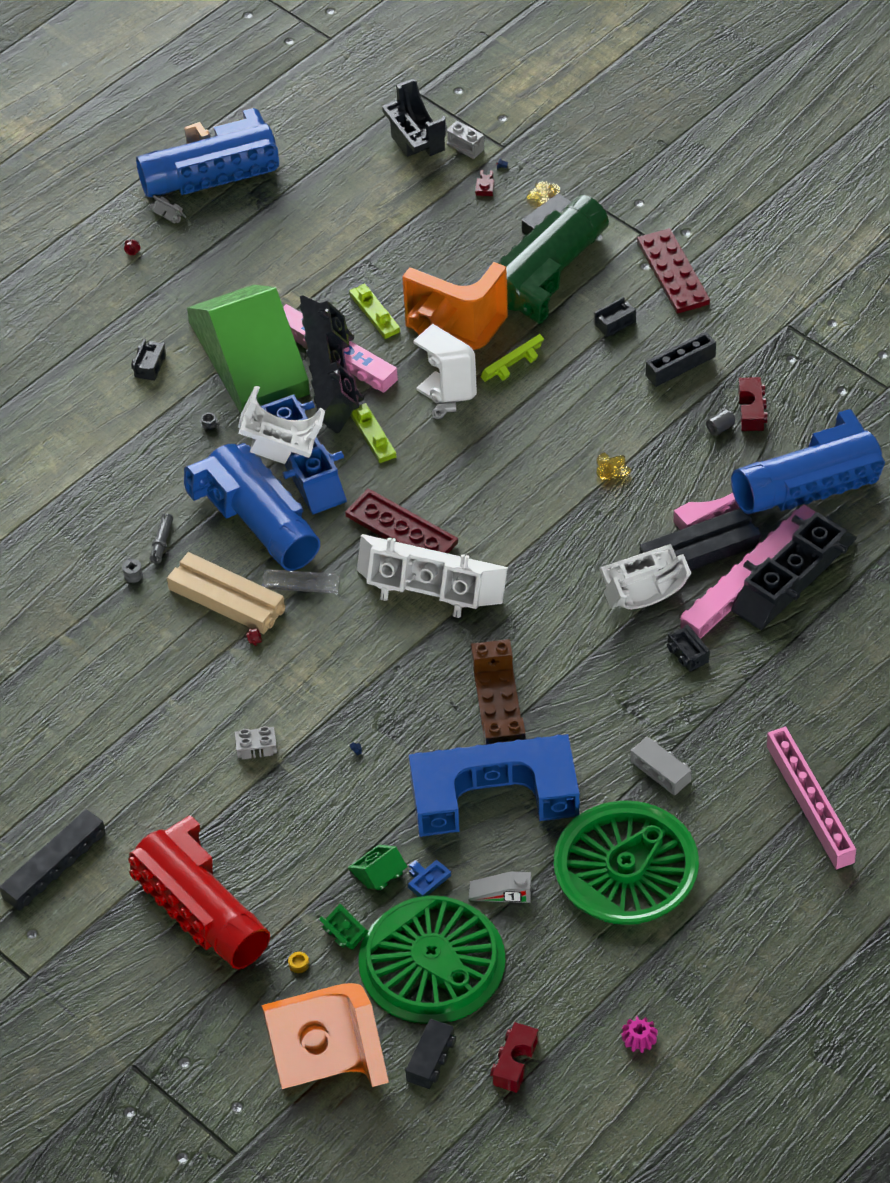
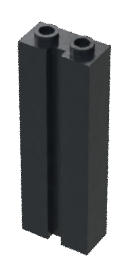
(710, 539)

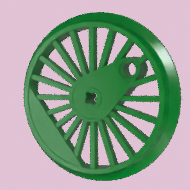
(627, 863)
(433, 958)

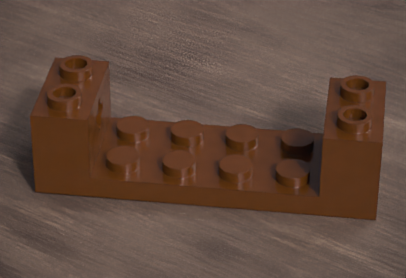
(497, 692)

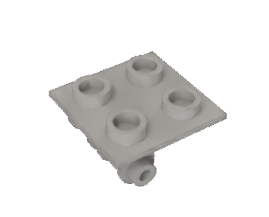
(255, 739)

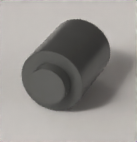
(720, 422)

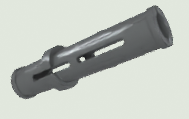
(159, 544)

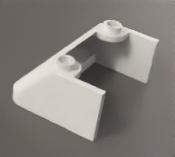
(455, 363)

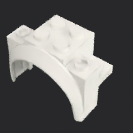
(277, 436)
(638, 583)

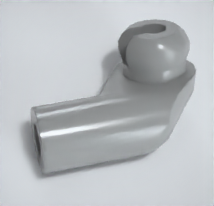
(441, 409)

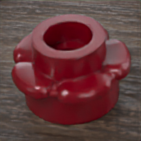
(132, 247)
(254, 636)

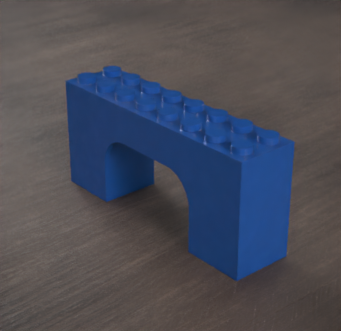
(537, 763)

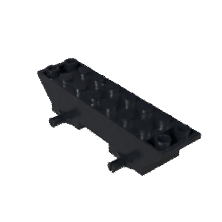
(332, 383)
(791, 570)

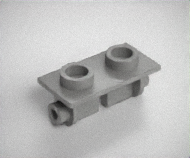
(173, 212)

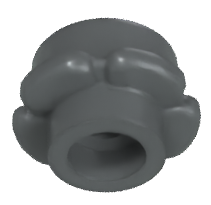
(208, 420)

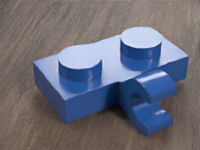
(427, 879)

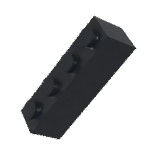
(680, 359)

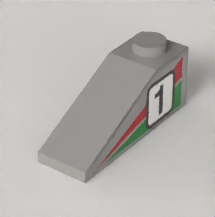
(502, 888)

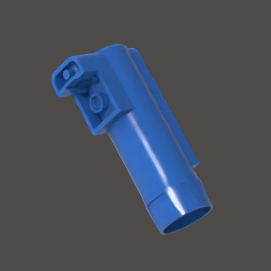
(233, 154)
(832, 464)
(244, 486)

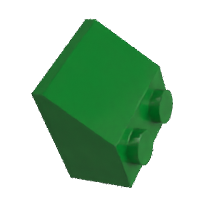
(379, 866)

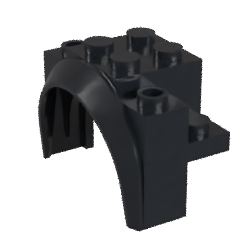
(412, 124)

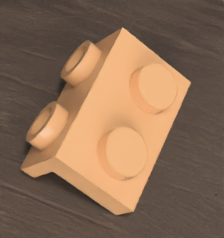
(195, 133)

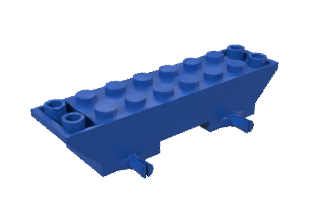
(314, 476)

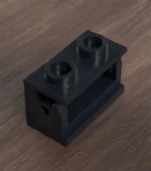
(614, 317)
(148, 360)
(688, 648)

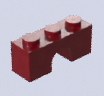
(751, 393)
(519, 1041)

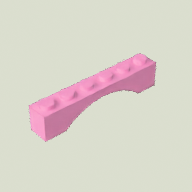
(697, 512)

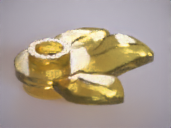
(543, 192)
(611, 467)

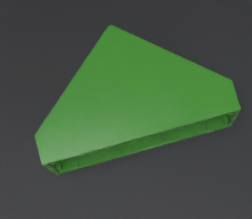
(251, 344)

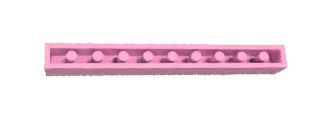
(720, 598)

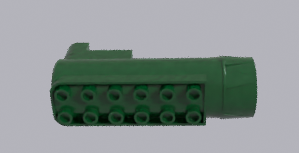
(541, 255)

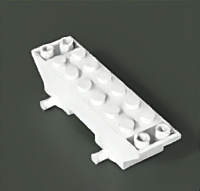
(430, 572)

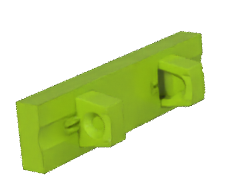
(374, 311)
(500, 367)
(373, 433)

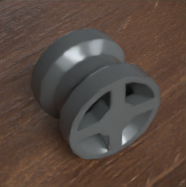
(132, 570)

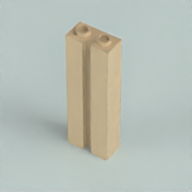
(226, 593)

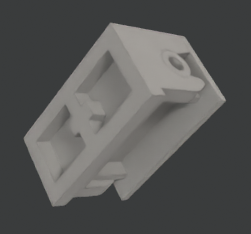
(465, 139)

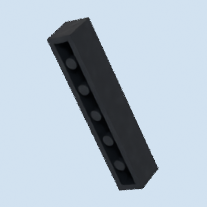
(52, 859)

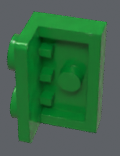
(344, 927)

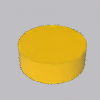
(298, 962)

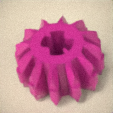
(639, 1034)

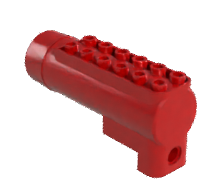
(181, 880)

